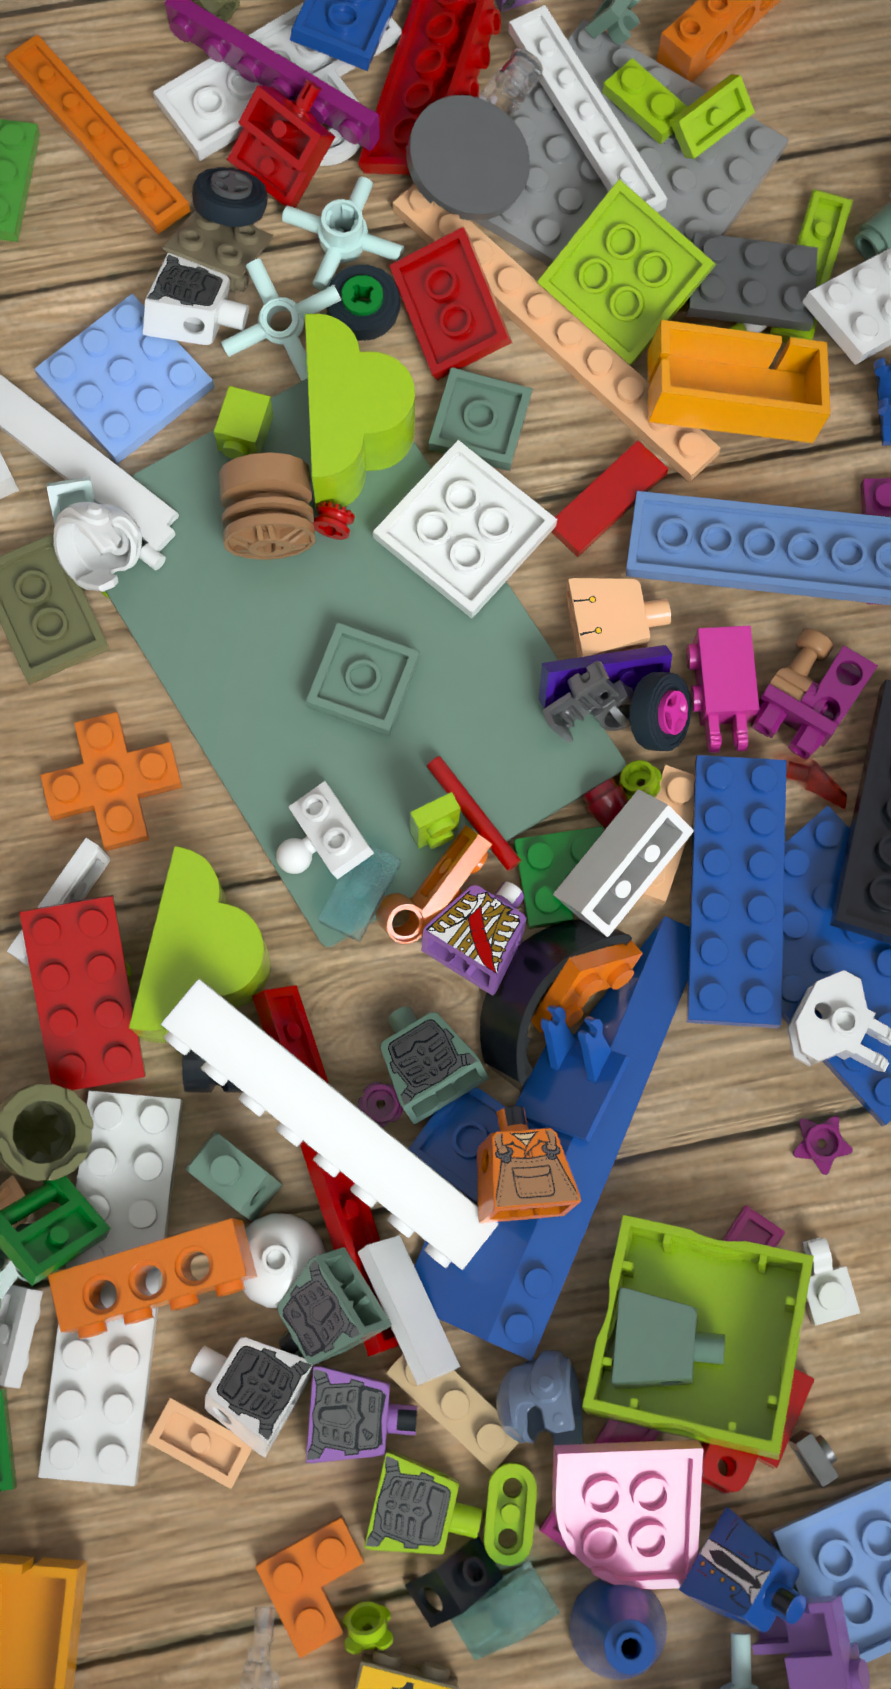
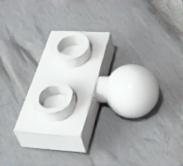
(328, 832)

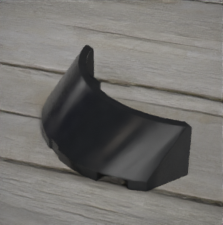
(532, 970)

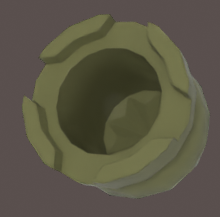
(44, 1132)

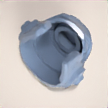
(541, 1398)

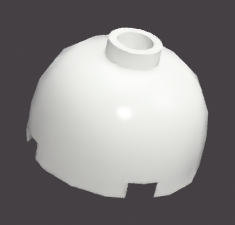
(280, 1252)

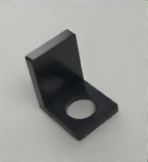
(457, 1582)

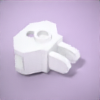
(842, 1024)

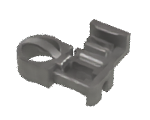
(591, 693)

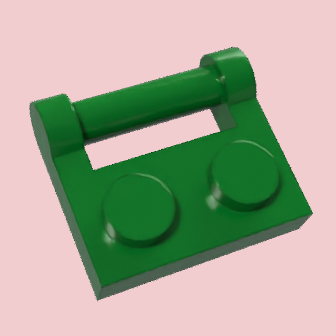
(55, 1237)

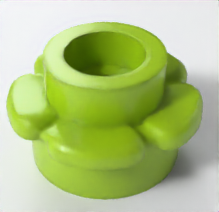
(637, 772)

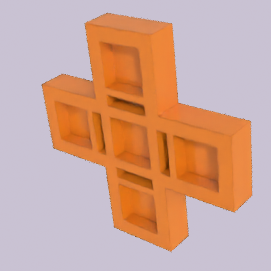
(111, 781)

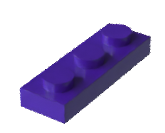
(623, 665)

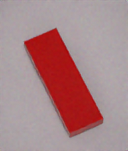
(608, 498)

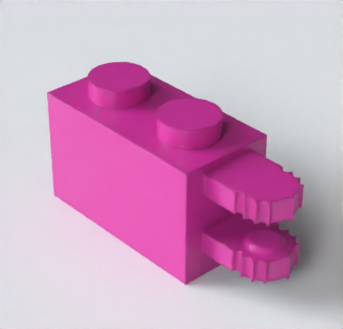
(724, 682)

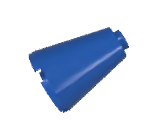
(617, 1629)

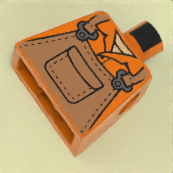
(523, 1172)

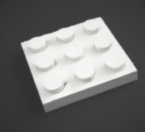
(464, 529)

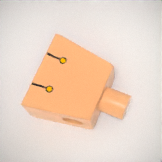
(612, 615)

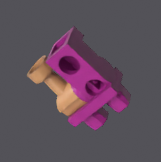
(809, 706)

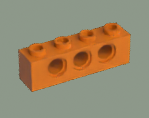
(707, 32)
(79, 1288)

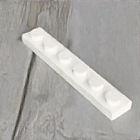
(584, 107)

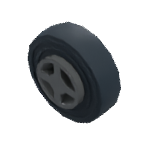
(229, 197)

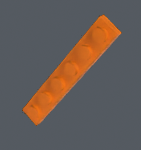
(97, 134)

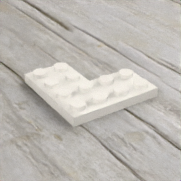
(856, 307)

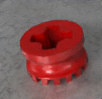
(333, 521)

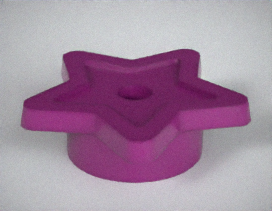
(834, 1146)

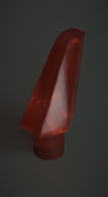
(817, 781)

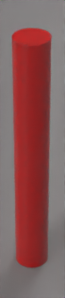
(474, 813)

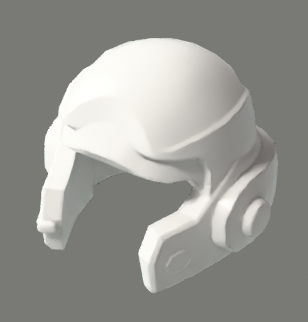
(96, 543)

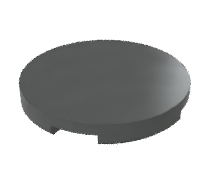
(468, 157)

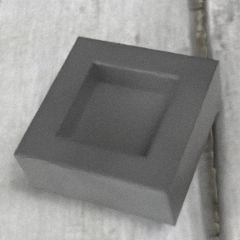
(815, 1457)

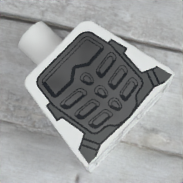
(190, 303)
(252, 1389)

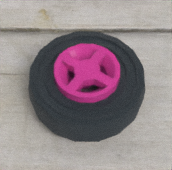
(660, 711)

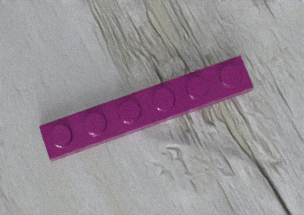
(262, 65)

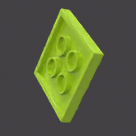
(626, 272)

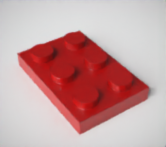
(450, 303)

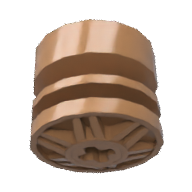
(266, 506)

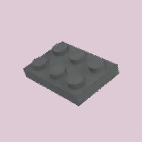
(755, 282)

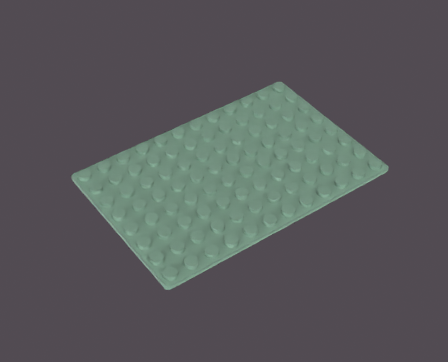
(247, 638)

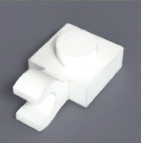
(830, 1288)

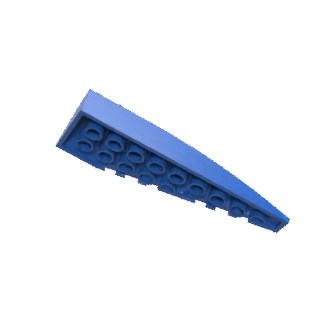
(523, 1264)

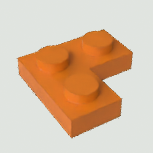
(585, 976)
(297, 1578)

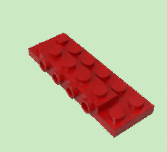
(434, 59)

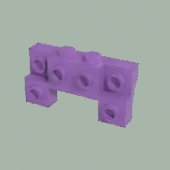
(818, 1648)

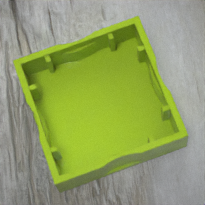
(739, 1291)

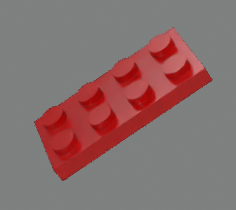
(82, 993)

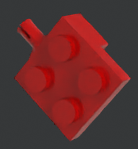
(281, 142)

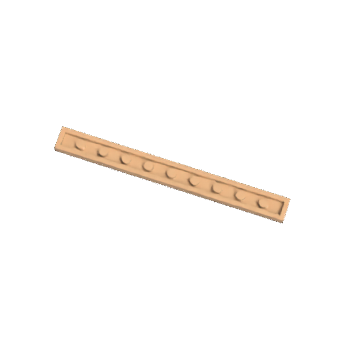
(565, 338)

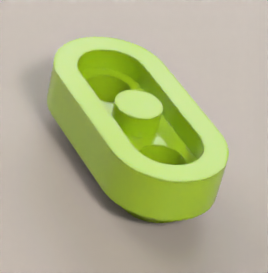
(510, 1512)

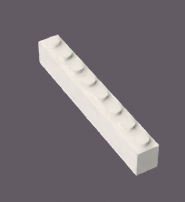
(328, 1123)

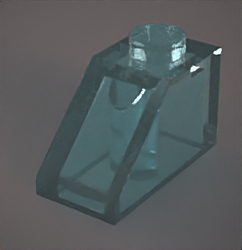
(506, 1612)

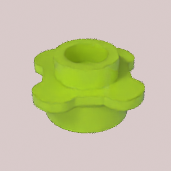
(363, 1617)

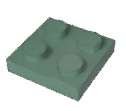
(481, 415)
(363, 679)

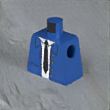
(744, 1576)

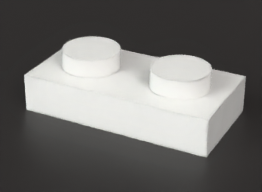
(18, 1318)

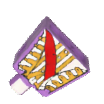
(478, 934)

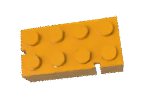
(725, 383)
(40, 1621)

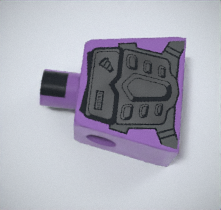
(352, 1416)

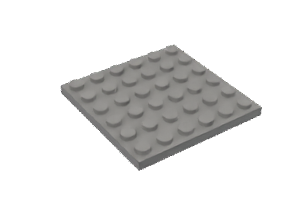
(565, 189)

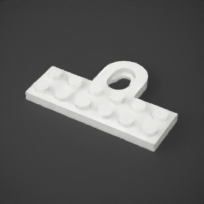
(213, 95)

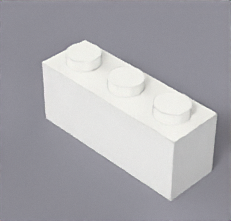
(623, 862)

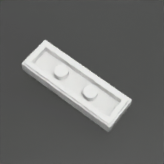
(70, 886)
(408, 1309)

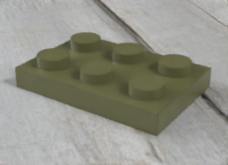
(45, 612)

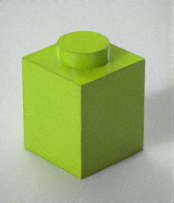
(243, 422)

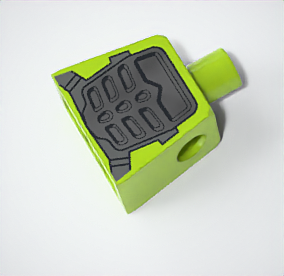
(417, 1509)

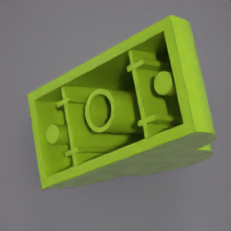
(356, 410)
(194, 940)

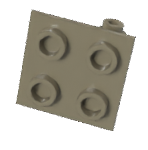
(219, 247)

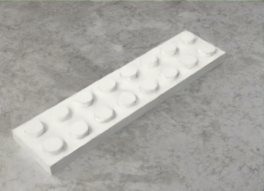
(104, 1380)

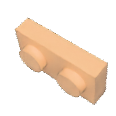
(200, 1442)

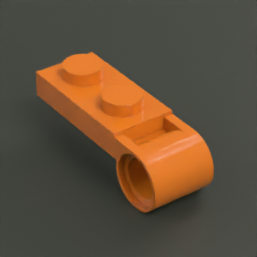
(438, 890)

